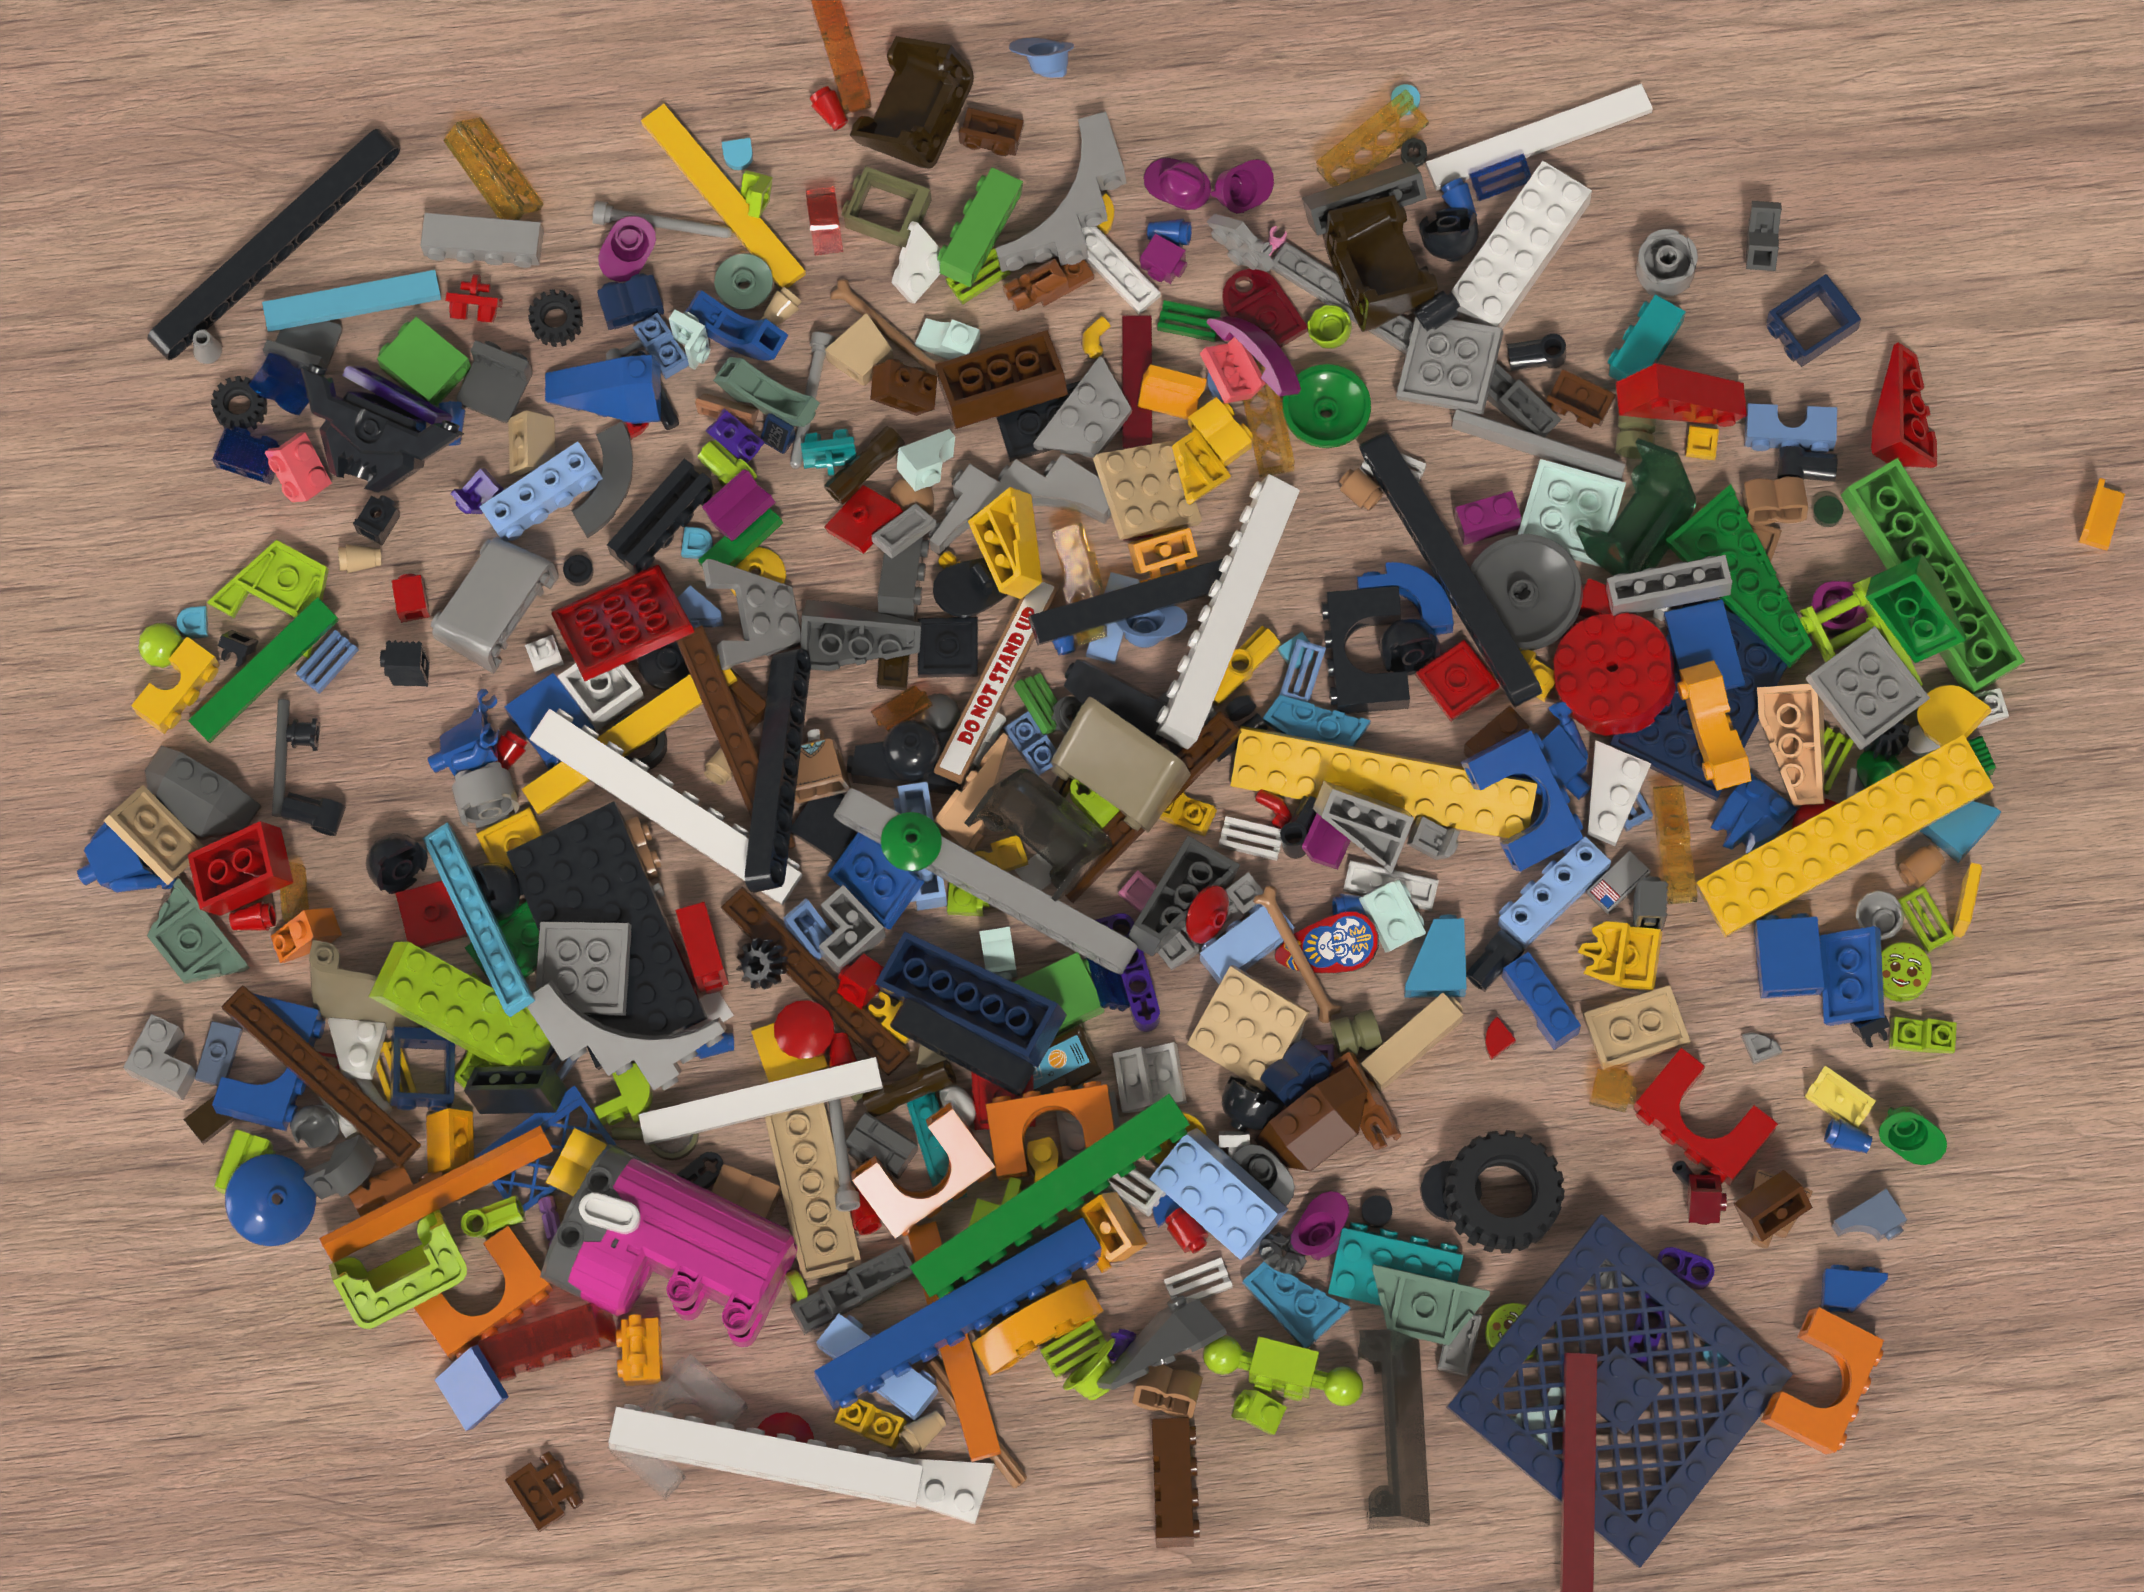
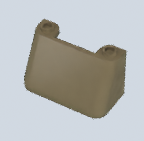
(1120, 764)
(346, 992)

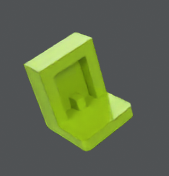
(1258, 1411)

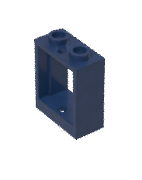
(1835, 303)
(421, 1039)

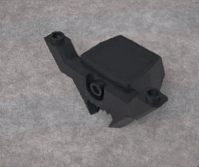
(371, 435)

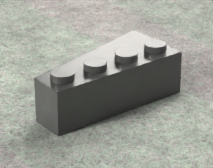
(1167, 908)

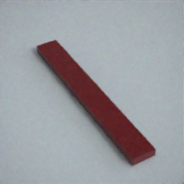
(1136, 360)
(1578, 1472)

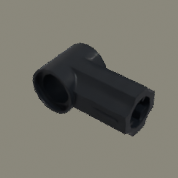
(1533, 353)
(1798, 463)
(321, 815)
(1298, 827)
(1497, 955)

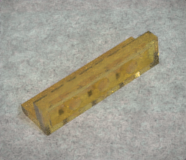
(1366, 133)
(487, 171)
(1279, 428)

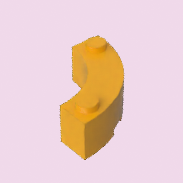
(1719, 744)
(1050, 1317)

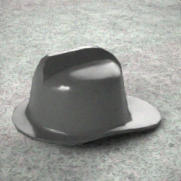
(1267, 1170)

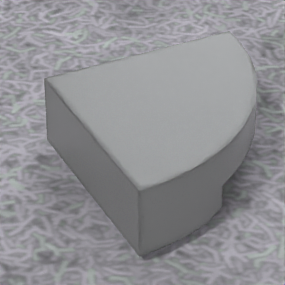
(1760, 1047)

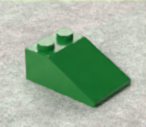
(1915, 608)

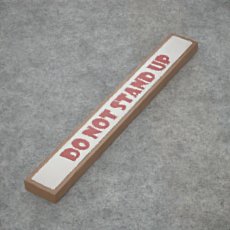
(994, 684)

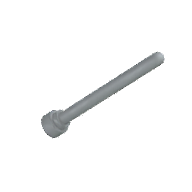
(605, 214)
(818, 342)
(847, 1197)

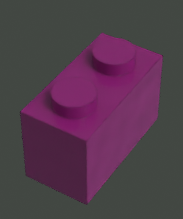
(1487, 518)

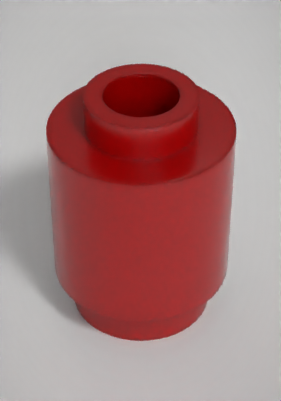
(1186, 1231)

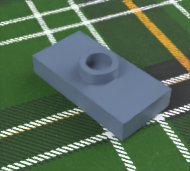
(218, 1053)

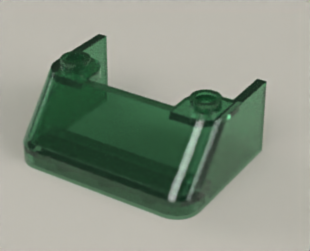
(1655, 511)

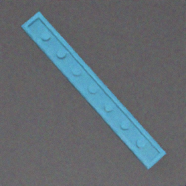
(478, 920)

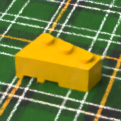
(1009, 542)

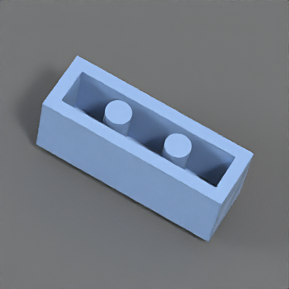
(1242, 944)

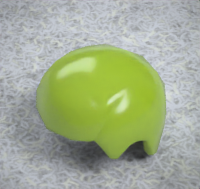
(1329, 326)
(158, 644)

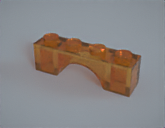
(842, 55)

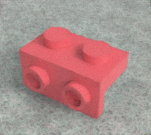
(1233, 371)
(298, 468)

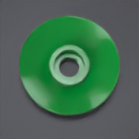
(909, 855)

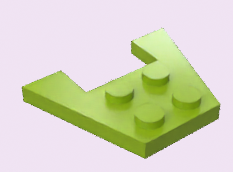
(278, 578)

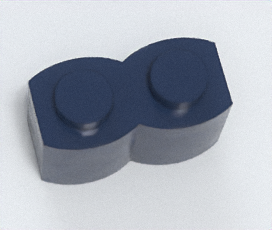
(630, 301)
(1297, 1072)

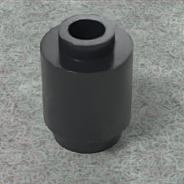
(1437, 310)

